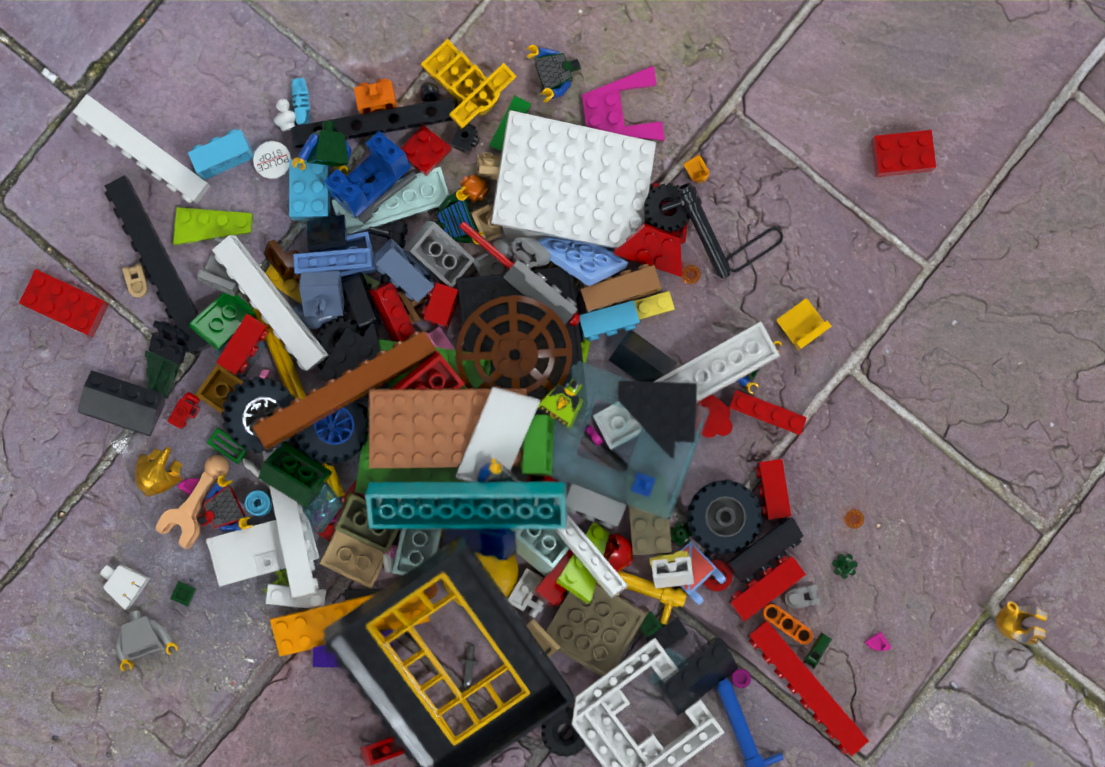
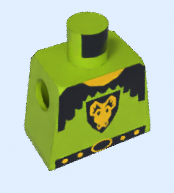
(563, 403)

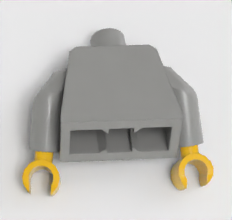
(141, 638)

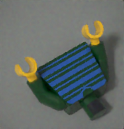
(453, 213)

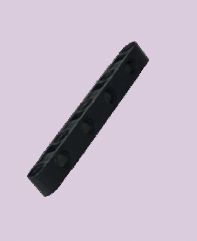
(409, 117)

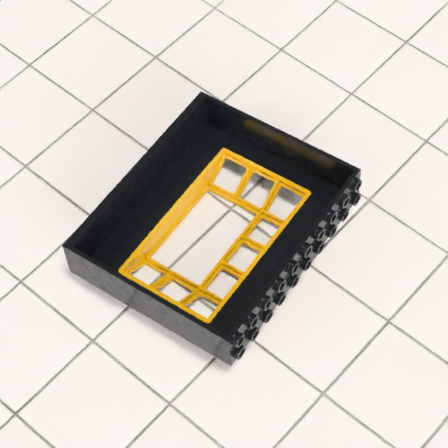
(401, 699)

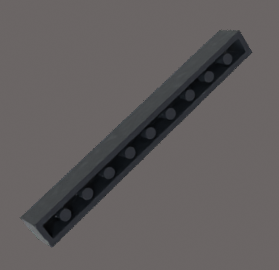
(155, 259)

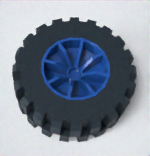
(335, 436)

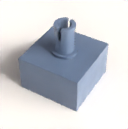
(321, 294)

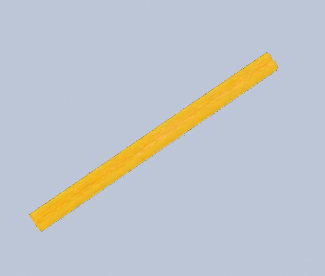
(292, 382)

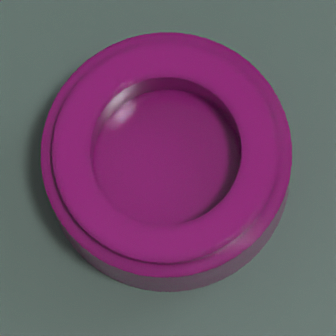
(741, 678)

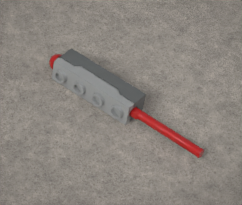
(529, 283)

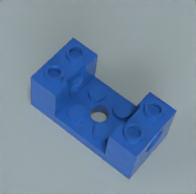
(385, 164)

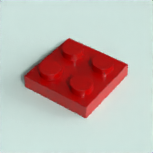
(425, 150)

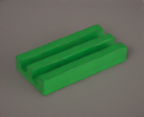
(214, 436)

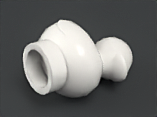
(285, 118)

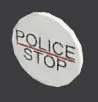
(271, 159)

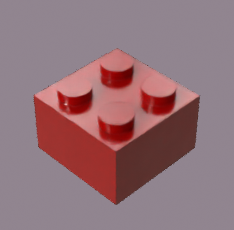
(441, 306)

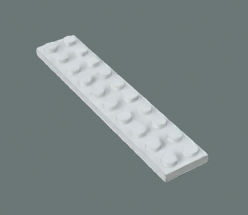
(710, 371)

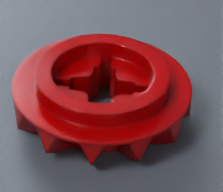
(713, 584)

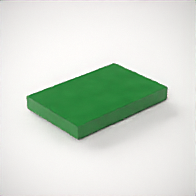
(221, 319)

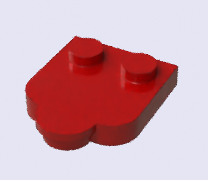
(718, 419)

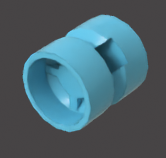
(259, 503)

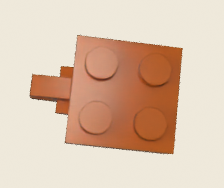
(375, 96)

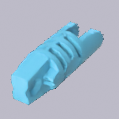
(300, 101)

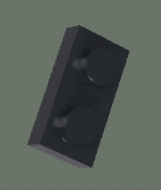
(669, 633)

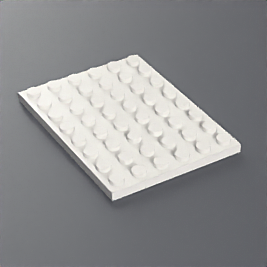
(571, 181)

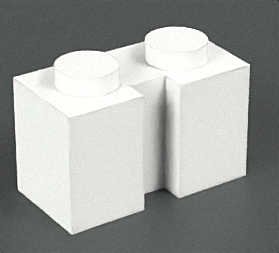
(672, 574)

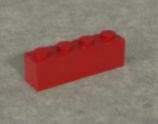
(767, 588)

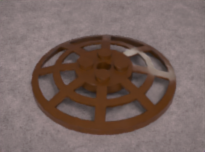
(514, 340)

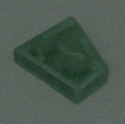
(161, 373)

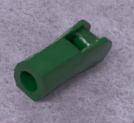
(820, 647)

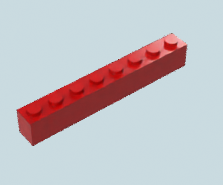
(806, 685)

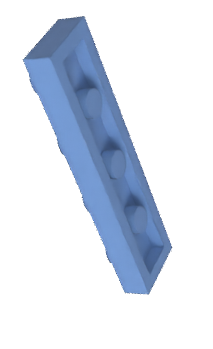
(333, 260)

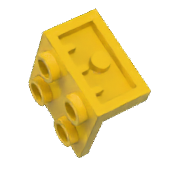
(802, 324)

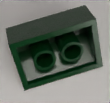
(294, 474)

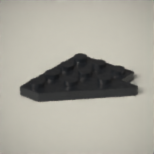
(349, 353)
(662, 409)

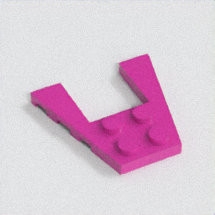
(604, 107)

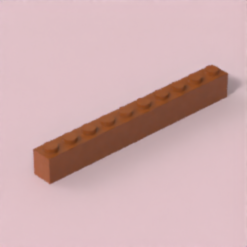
(344, 390)

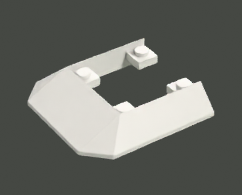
(609, 740)

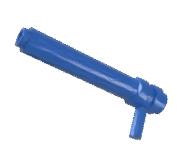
(741, 728)

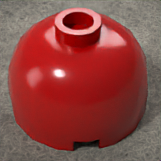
(618, 552)

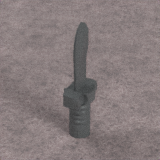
(469, 665)

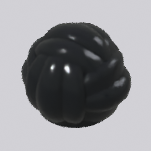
(429, 92)

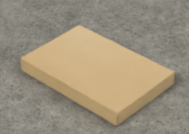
(353, 559)

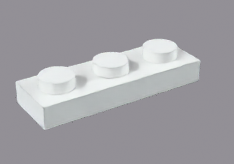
(281, 595)

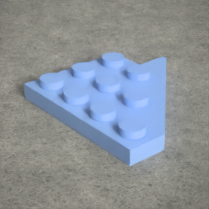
(583, 260)

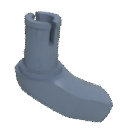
(312, 322)

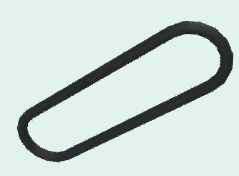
(781, 239)

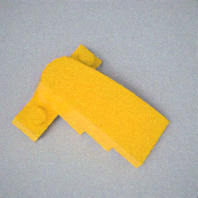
(466, 82)

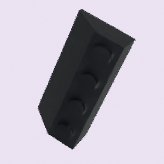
(121, 403)
(765, 549)
(697, 675)

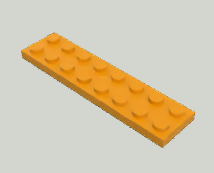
(306, 628)

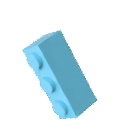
(608, 321)

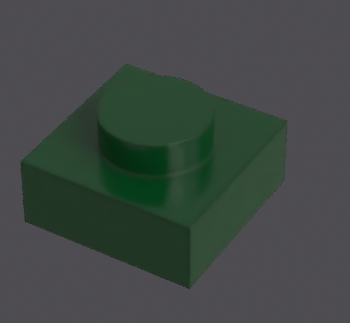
(183, 593)
(650, 624)

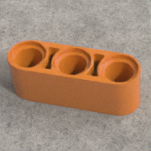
(796, 626)

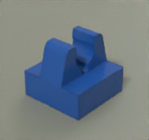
(643, 484)

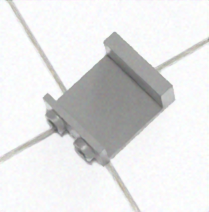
(216, 276)

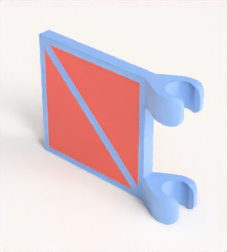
(702, 570)

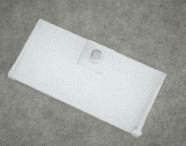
(497, 432)
(252, 552)

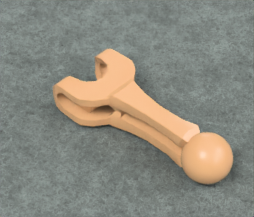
(187, 513)

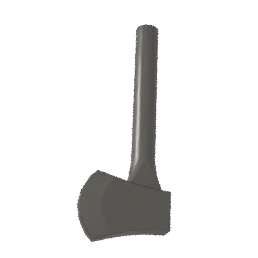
(368, 213)

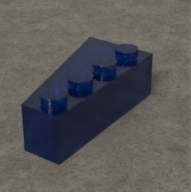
(488, 542)

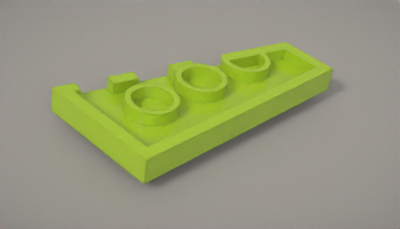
(203, 224)
(575, 575)

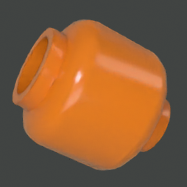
(475, 187)

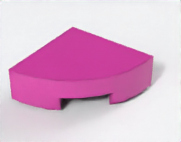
(188, 485)
(878, 642)

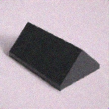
(641, 359)

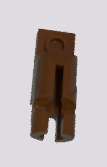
(282, 261)

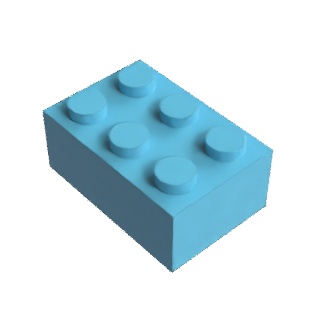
(221, 154)
(308, 192)

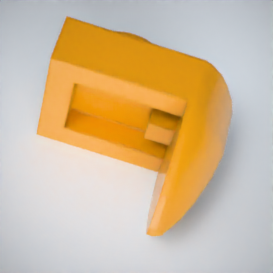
(697, 169)

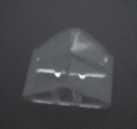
(129, 443)

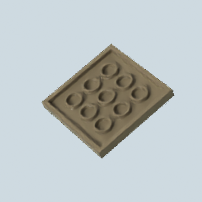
(595, 631)

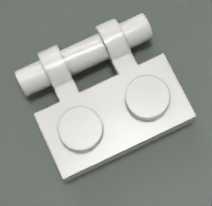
(523, 591)

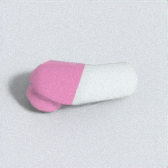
(388, 558)

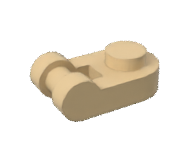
(139, 286)

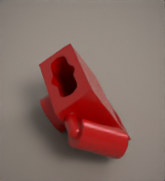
(183, 410)

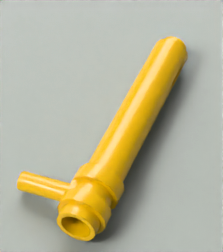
(669, 596)

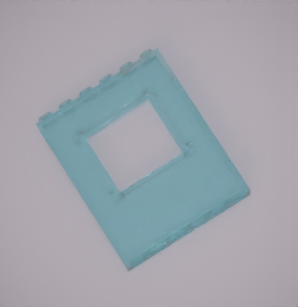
(646, 459)

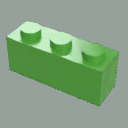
(538, 447)

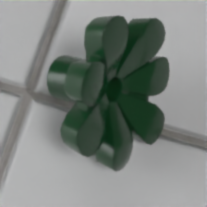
(680, 538)
(842, 562)

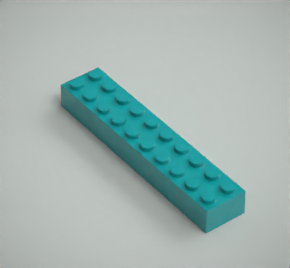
(467, 505)

